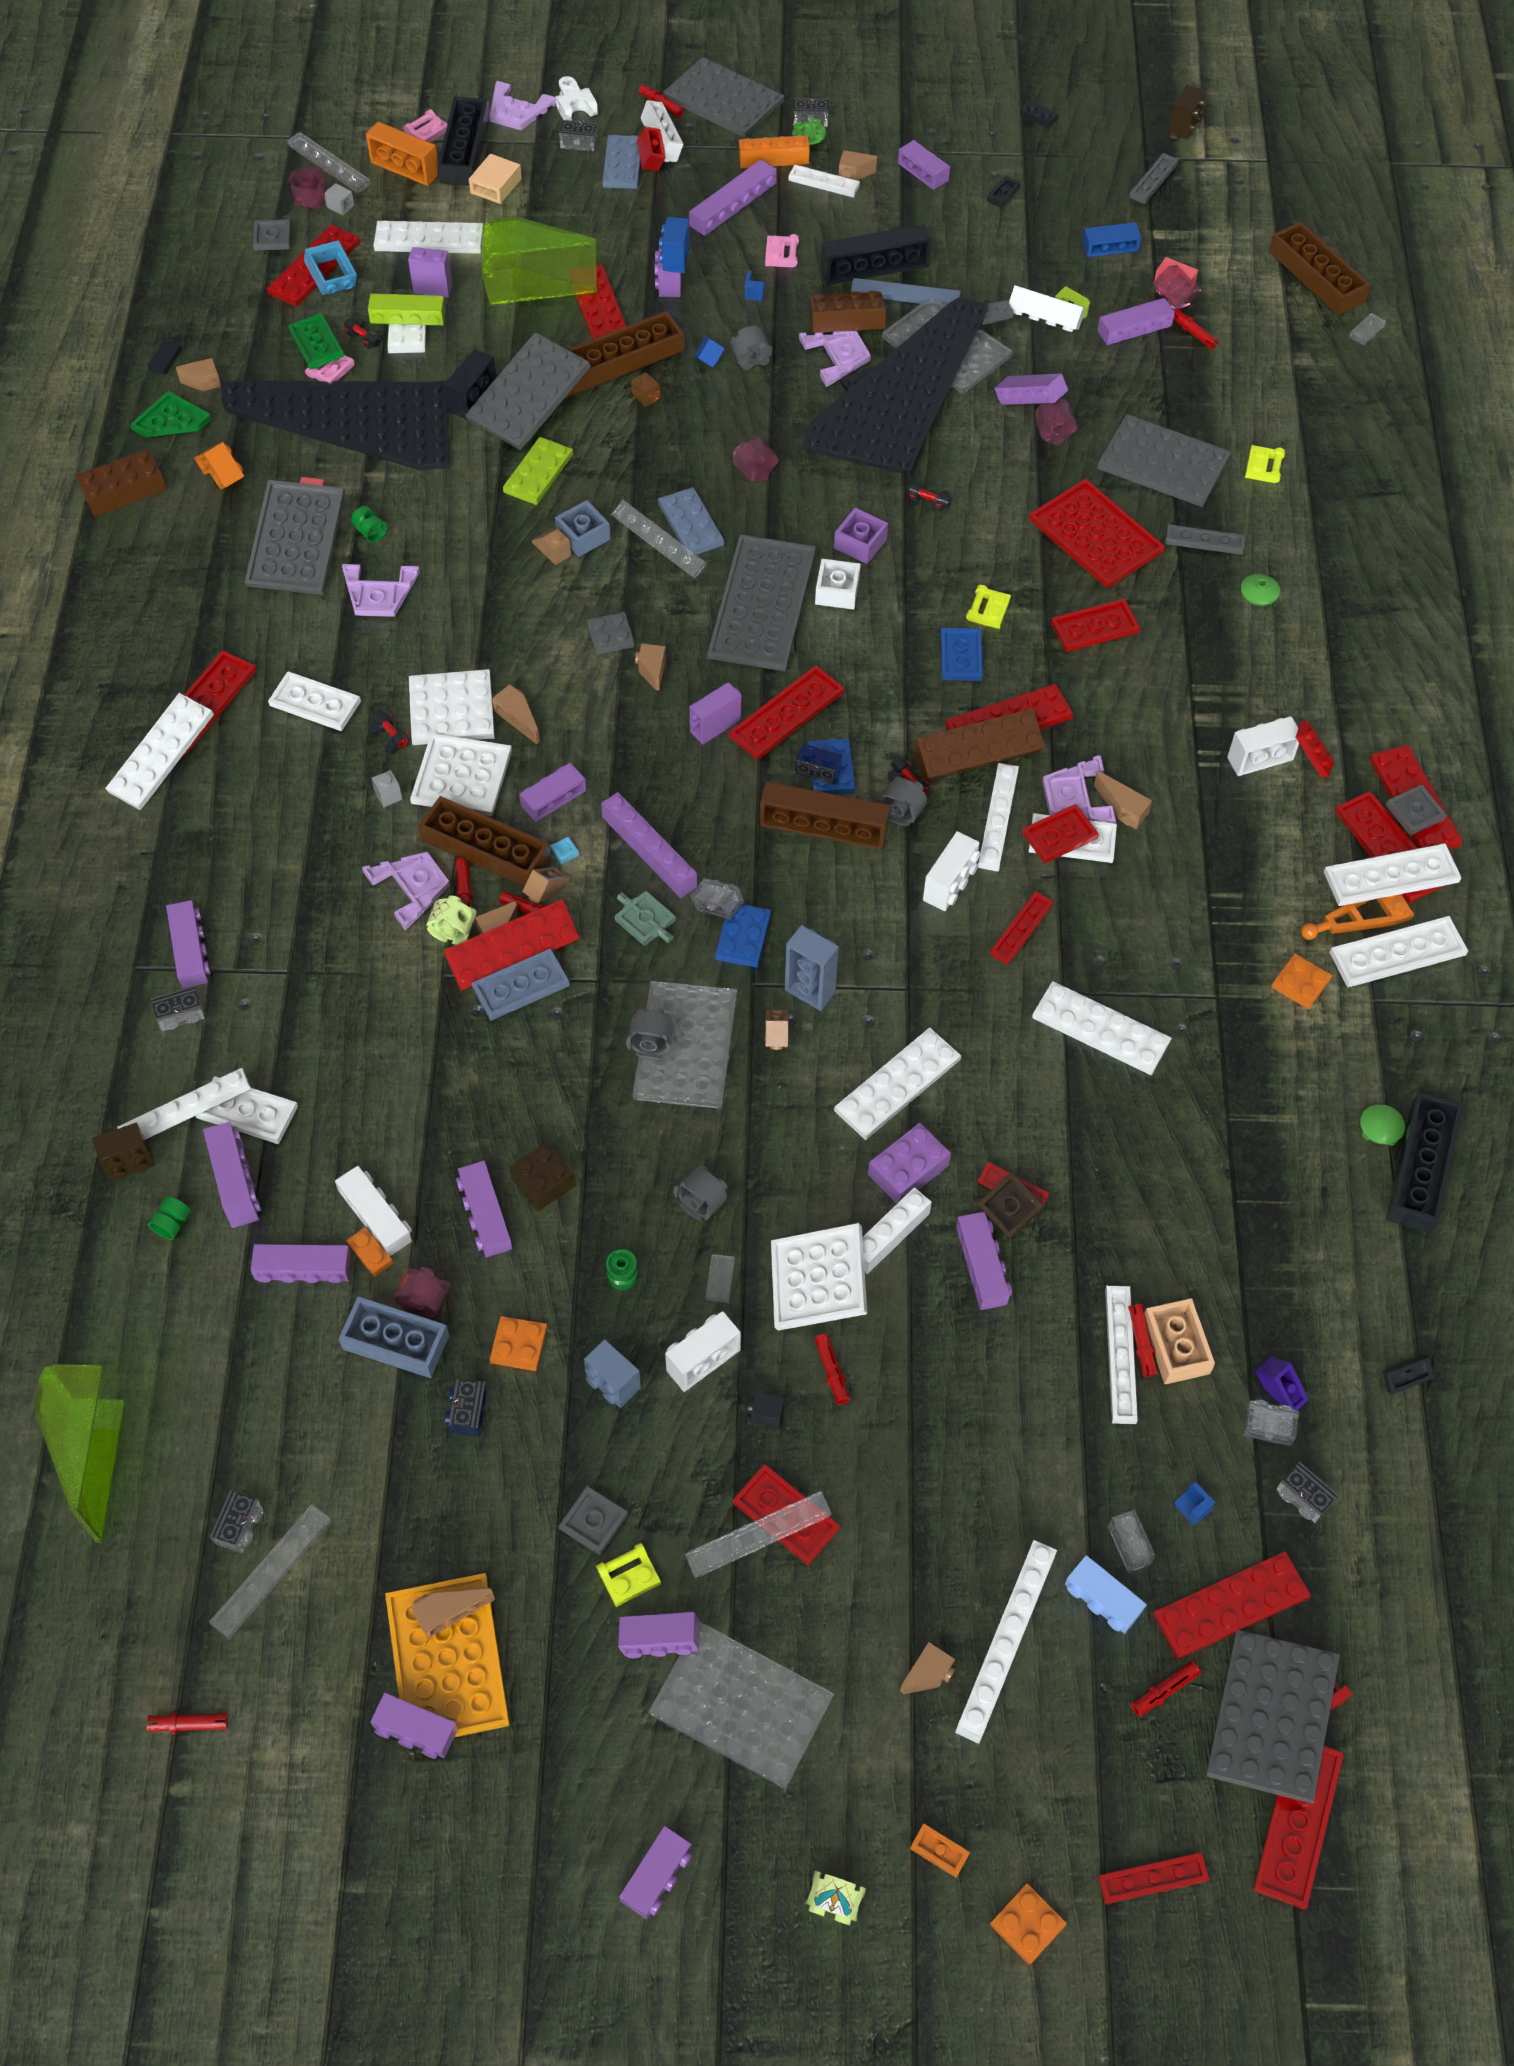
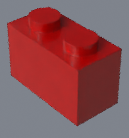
(651, 148)

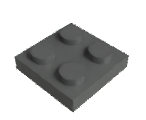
(272, 234)
(610, 633)
(1416, 810)
(593, 1520)

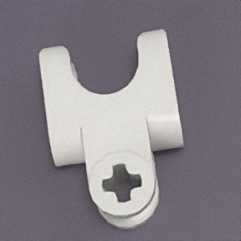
(574, 99)

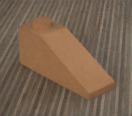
(513, 707)
(1127, 804)
(447, 1608)

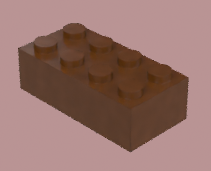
(847, 312)
(121, 482)

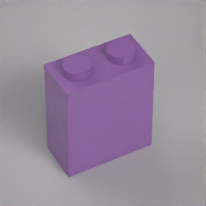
(430, 271)
(715, 713)

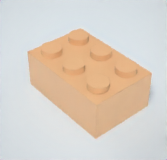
(1178, 1341)

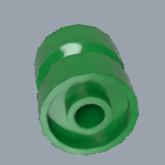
(369, 524)
(170, 1215)
(622, 1269)

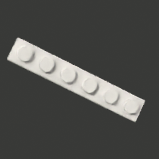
(998, 817)
(192, 1103)
(1121, 1355)

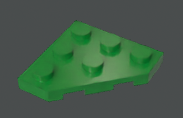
(170, 416)

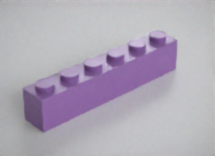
(732, 197)
(649, 845)

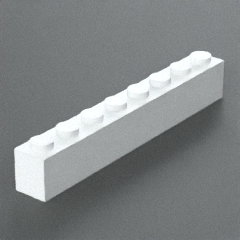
(1006, 1642)

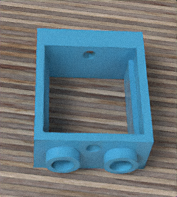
(326, 253)

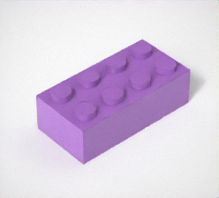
(232, 1174)

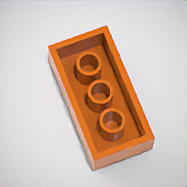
(402, 153)

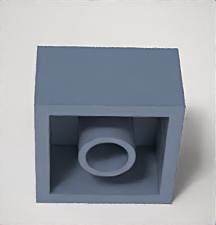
(583, 528)
(612, 1374)

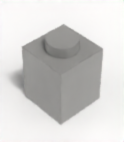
(339, 199)
(387, 788)

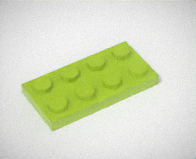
(538, 470)

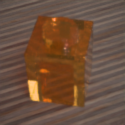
(645, 389)

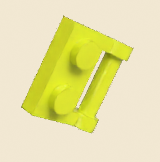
(1258, 464)
(994, 610)
(632, 1582)

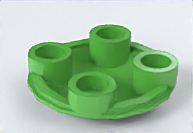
(814, 130)
(1382, 1124)

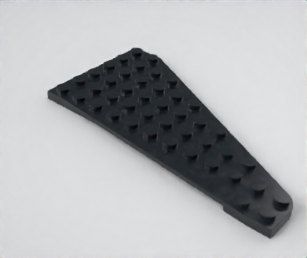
(896, 403)
(376, 418)

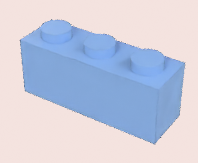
(1105, 1595)

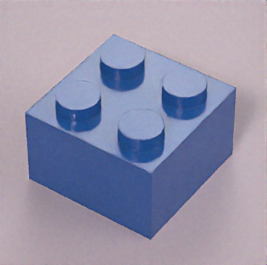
(674, 244)

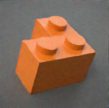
(220, 464)

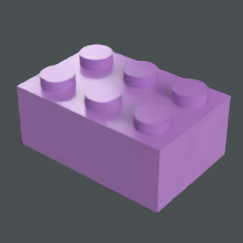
(909, 1163)

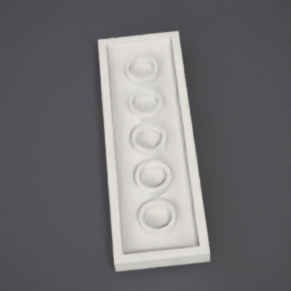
(445, 236)
(159, 751)
(1392, 874)
(1398, 951)
(1101, 1028)
(897, 1083)

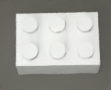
(1263, 746)
(951, 871)
(703, 1350)

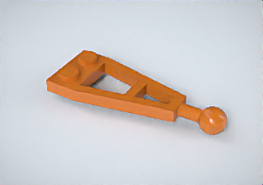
(1394, 907)

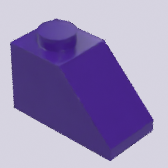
(1282, 1383)

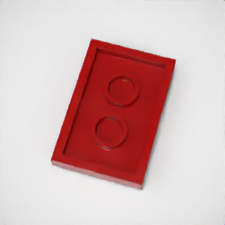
(1060, 833)

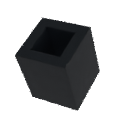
(766, 1409)

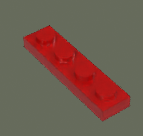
(1021, 928)
(1153, 1878)

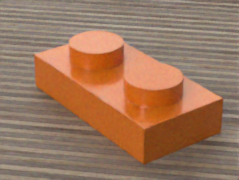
(369, 1252)
(940, 1850)

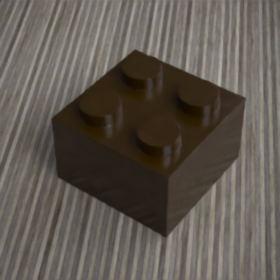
(1187, 112)
(123, 1151)
(542, 1176)
(1011, 1205)

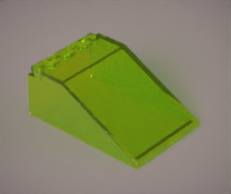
(535, 261)
(80, 1438)

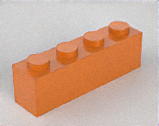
(774, 151)

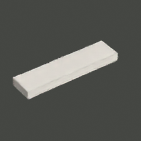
(824, 180)

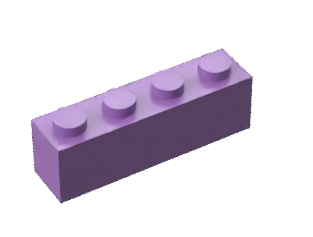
(1135, 321)
(1031, 389)
(187, 944)
(485, 1210)
(983, 1261)
(301, 1262)

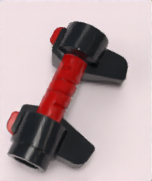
(370, 338)
(940, 501)
(384, 723)
(903, 769)

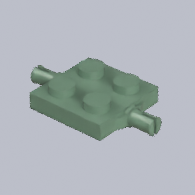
(645, 918)

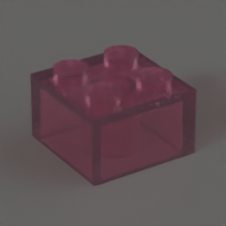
(1176, 287)

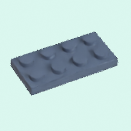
(621, 162)
(691, 521)
(520, 984)

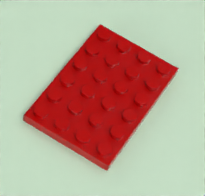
(1096, 533)

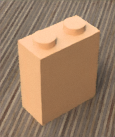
(495, 178)

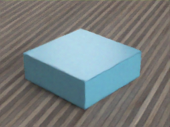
(564, 850)

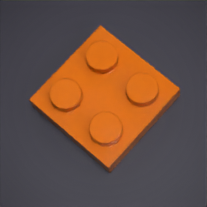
(1301, 981)
(518, 1343)
(1028, 1924)

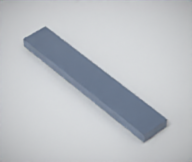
(904, 292)

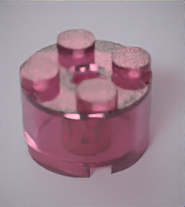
(308, 187)
(1055, 421)
(754, 459)
(421, 1291)

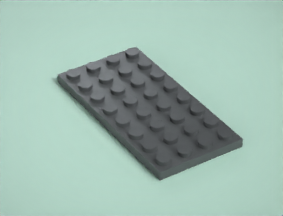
(762, 603)

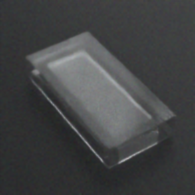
(1367, 329)
(720, 1278)

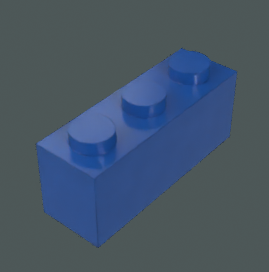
(1111, 239)

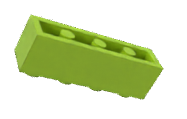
(406, 309)

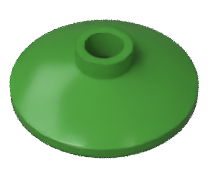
(1260, 589)

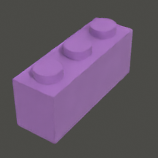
(923, 164)
(552, 792)
(659, 1634)
(413, 1726)
(656, 1873)

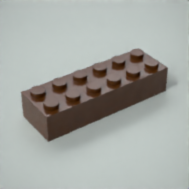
(1319, 268)
(978, 745)
(824, 815)
(483, 841)

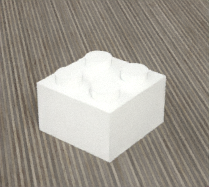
(837, 584)

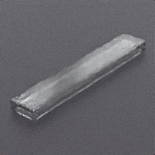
(328, 162)
(659, 539)
(758, 1534)
(270, 1571)

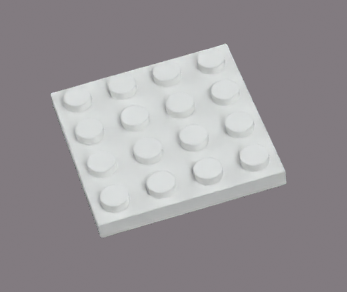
(451, 705)
(462, 772)
(818, 1277)

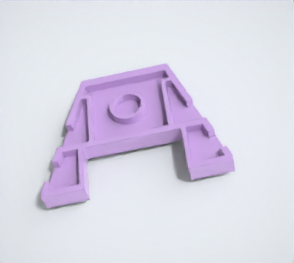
(514, 112)
(844, 349)
(378, 597)
(1069, 788)
(419, 880)

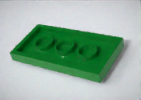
(316, 341)

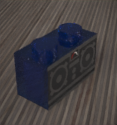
(818, 764)
(467, 1408)

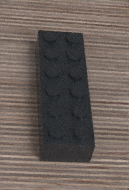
(463, 140)
(875, 254)
(1424, 1162)

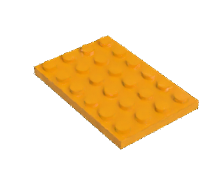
(456, 1669)

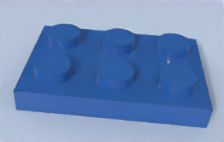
(961, 654)
(845, 780)
(744, 936)

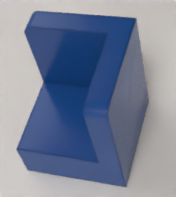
(754, 289)
(709, 351)
(1195, 1503)

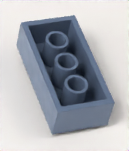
(811, 967)
(394, 1337)

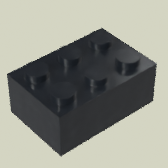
(469, 382)

